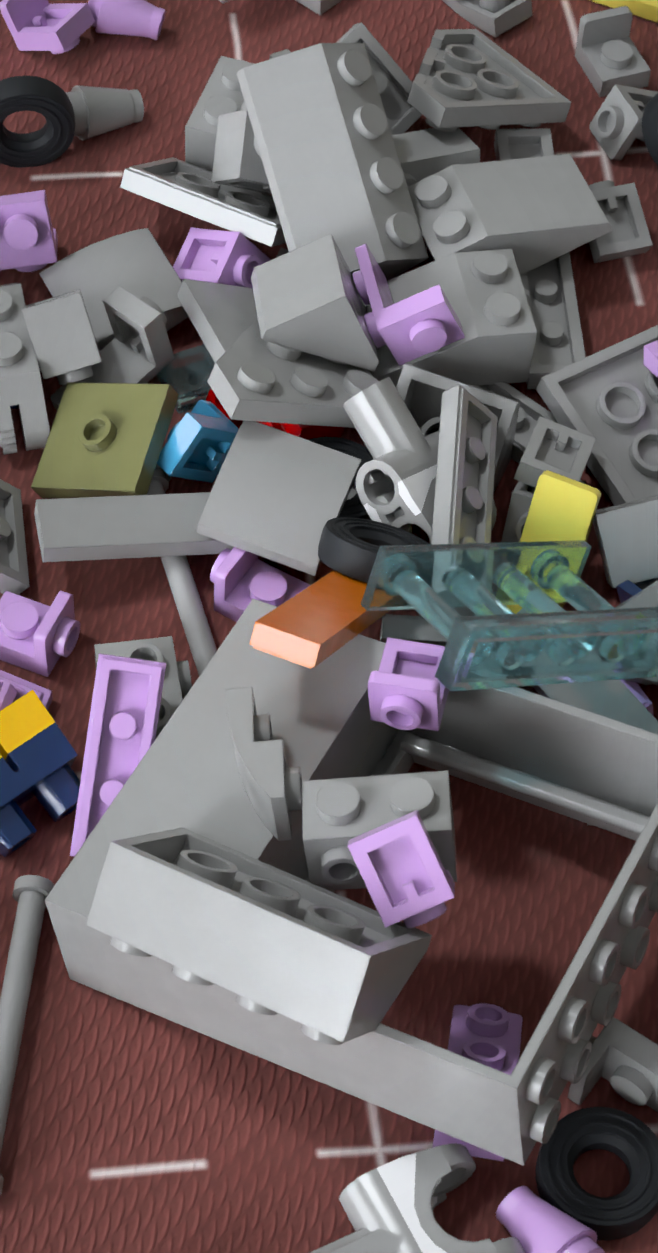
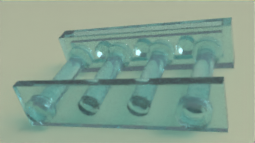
(509, 647)

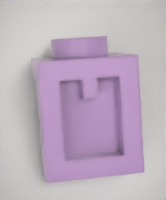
(218, 257)
(243, 577)
(36, 633)
(403, 871)

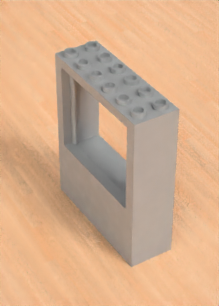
(486, 736)

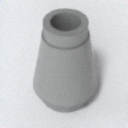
(104, 109)

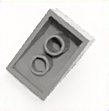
(516, 204)
(492, 313)

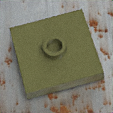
(105, 440)

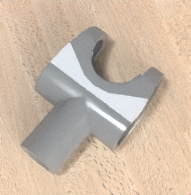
(402, 476)
(396, 1204)

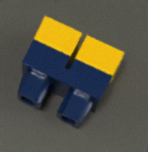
(32, 763)

